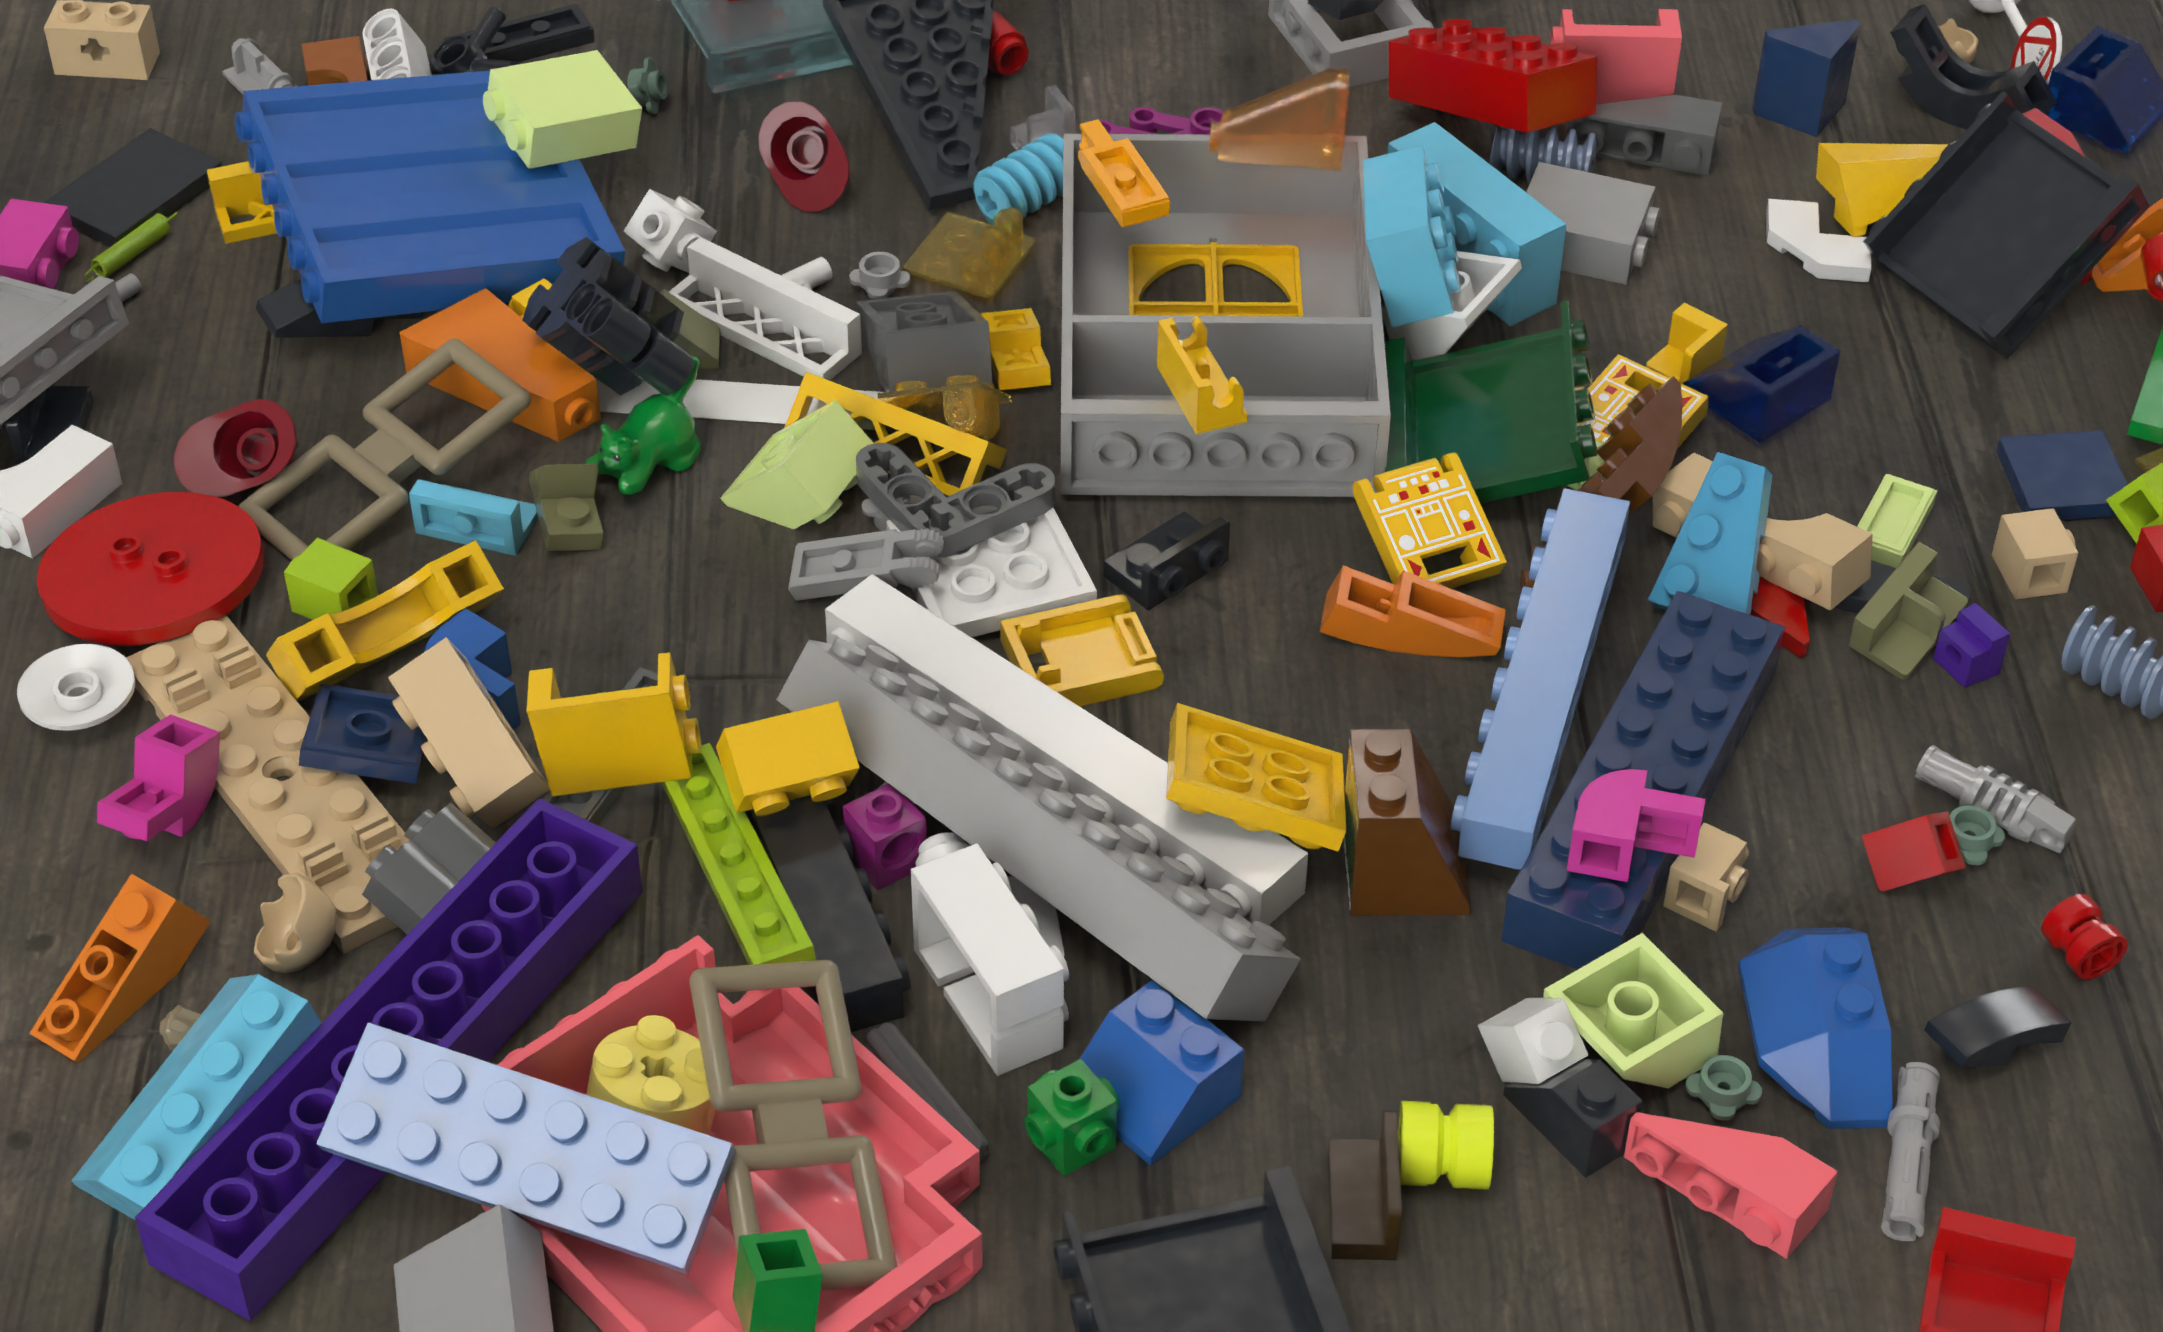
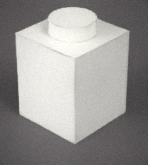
(1533, 1040)

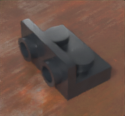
(1169, 559)

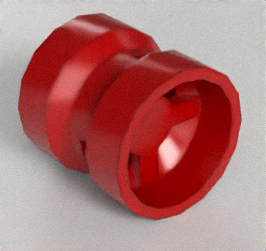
(2085, 938)

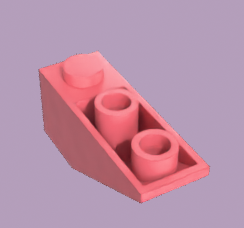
(1739, 1175)

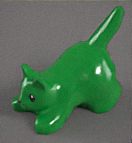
(654, 434)

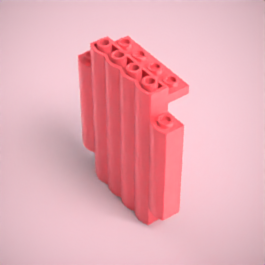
(773, 1038)

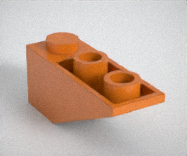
(120, 968)

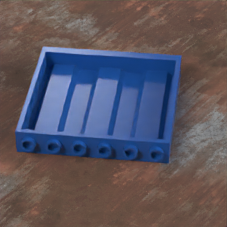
(410, 195)

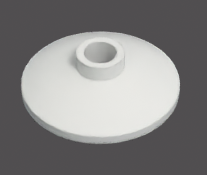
(76, 687)

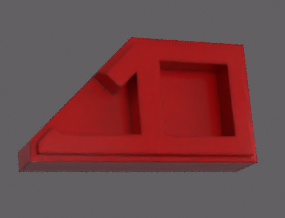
(1785, 609)

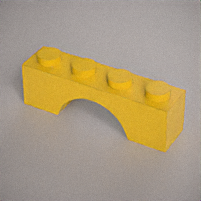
(363, 635)

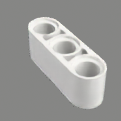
(393, 47)

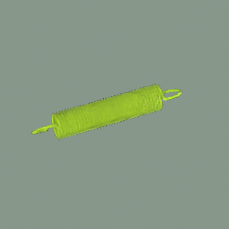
(130, 246)

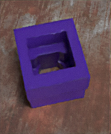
(1972, 646)

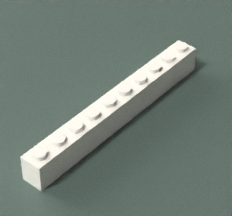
(1094, 759)

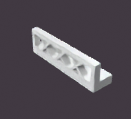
(776, 307)

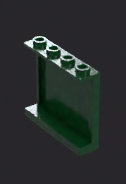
(1503, 407)

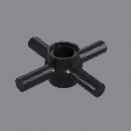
(465, 55)

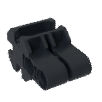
(610, 322)

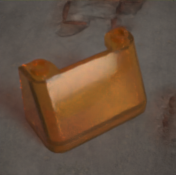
(1289, 126)

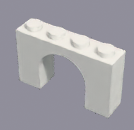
(55, 489)

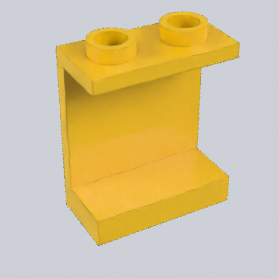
(613, 735)

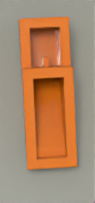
(1410, 616)

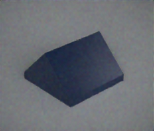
(1805, 74)

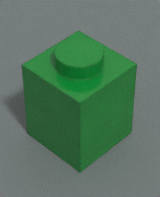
(777, 1282)

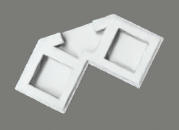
(1795, 228)

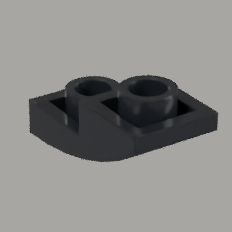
(1994, 1024)

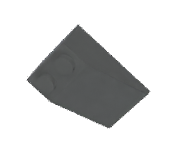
(925, 339)

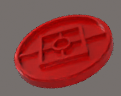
(150, 568)

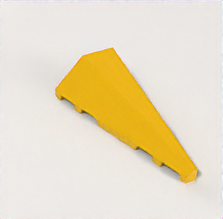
(1871, 178)

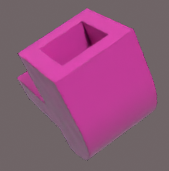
(171, 781)
(1623, 814)

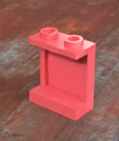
(1630, 58)

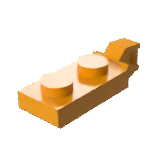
(1121, 176)

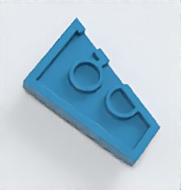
(1720, 538)

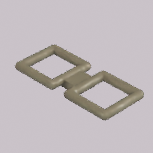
(391, 451)
(791, 1112)

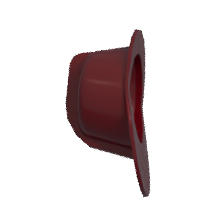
(804, 156)
(236, 449)

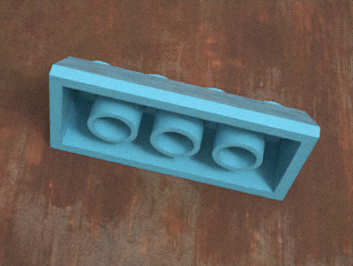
(197, 1089)

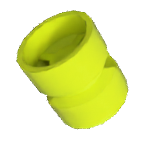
(1446, 1144)

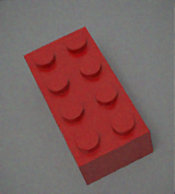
(1493, 76)

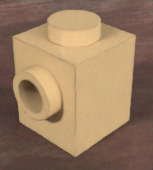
(2035, 553)

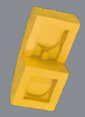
(1017, 349)

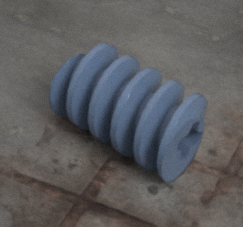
(1526, 150)
(2115, 662)

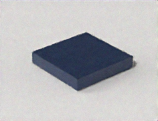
(2062, 472)
(361, 736)

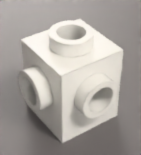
(677, 229)

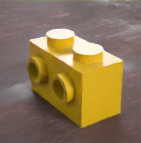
(787, 759)

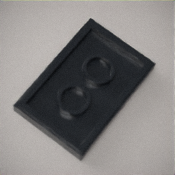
(133, 185)

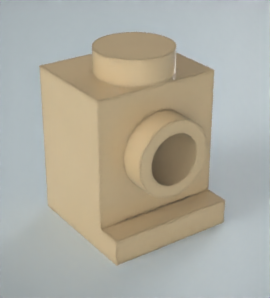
(1703, 884)

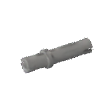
(1913, 1130)

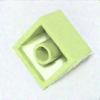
(801, 470)
(1642, 1014)

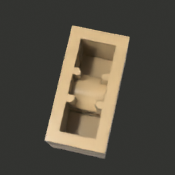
(102, 39)

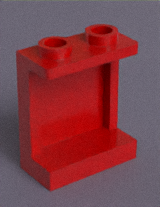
(1994, 1276)

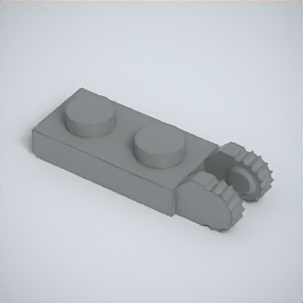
(842, 563)

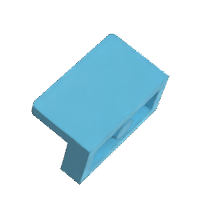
(471, 515)

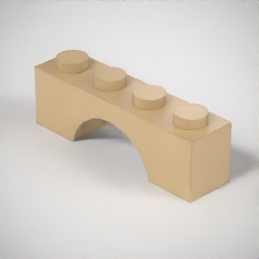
(1809, 557)

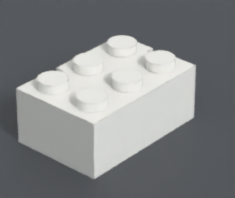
(974, 924)

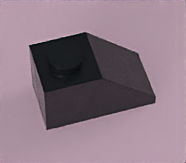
(1580, 1112)

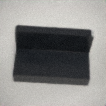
(47, 418)

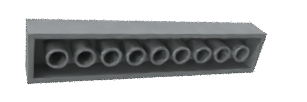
(1045, 835)

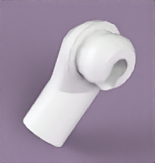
(811, 274)

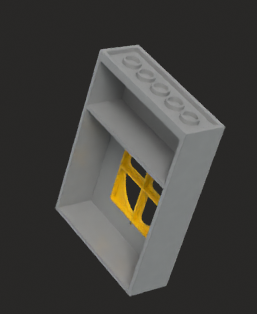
(1305, 365)

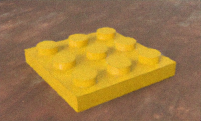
(1256, 778)

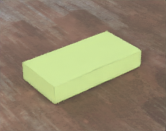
(1896, 518)

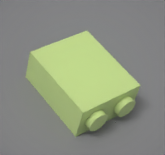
(562, 109)

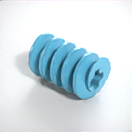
(1022, 179)

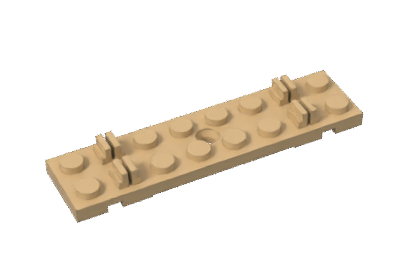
(308, 825)

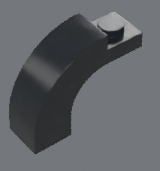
(1954, 88)

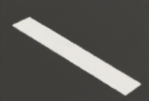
(725, 401)

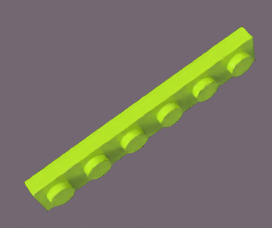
(737, 866)

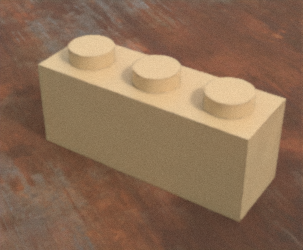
(467, 735)

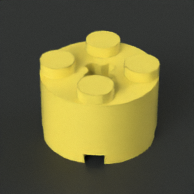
(654, 1073)

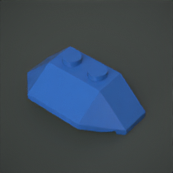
(1822, 1023)

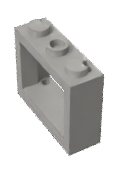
(1321, 48)

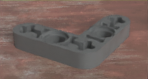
(1017, 493)

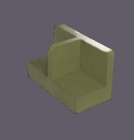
(1906, 615)

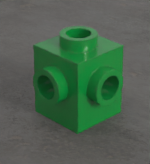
(1072, 1116)

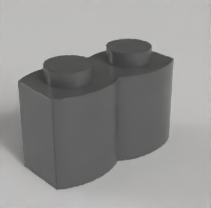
(425, 868)

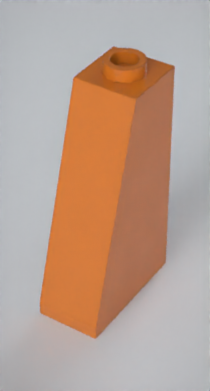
(560, 390)

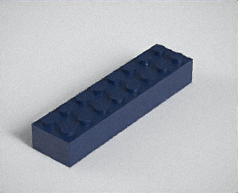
(1679, 723)

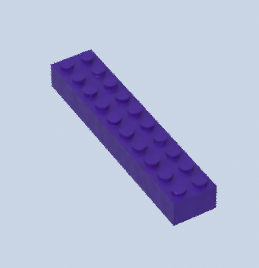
(460, 979)

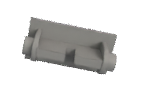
(253, 69)

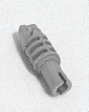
(2020, 811)

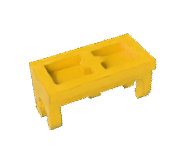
(1197, 379)

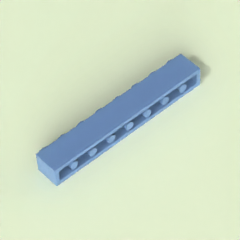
(1543, 680)

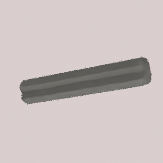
(902, 1059)

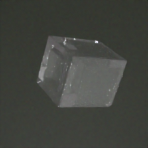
(1057, 119)

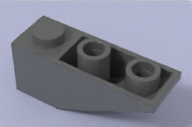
(1655, 132)

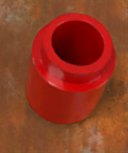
(1007, 47)

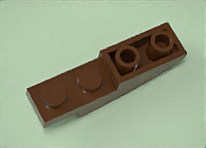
(1639, 446)

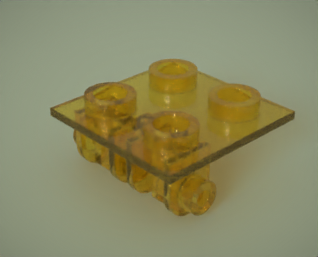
(972, 253)
(965, 402)

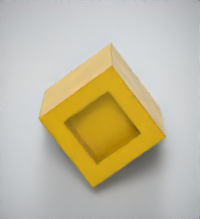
(1692, 346)

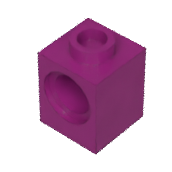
(884, 834)

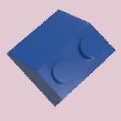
(1166, 1069)

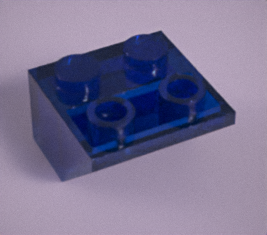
(2107, 90)
(1770, 381)

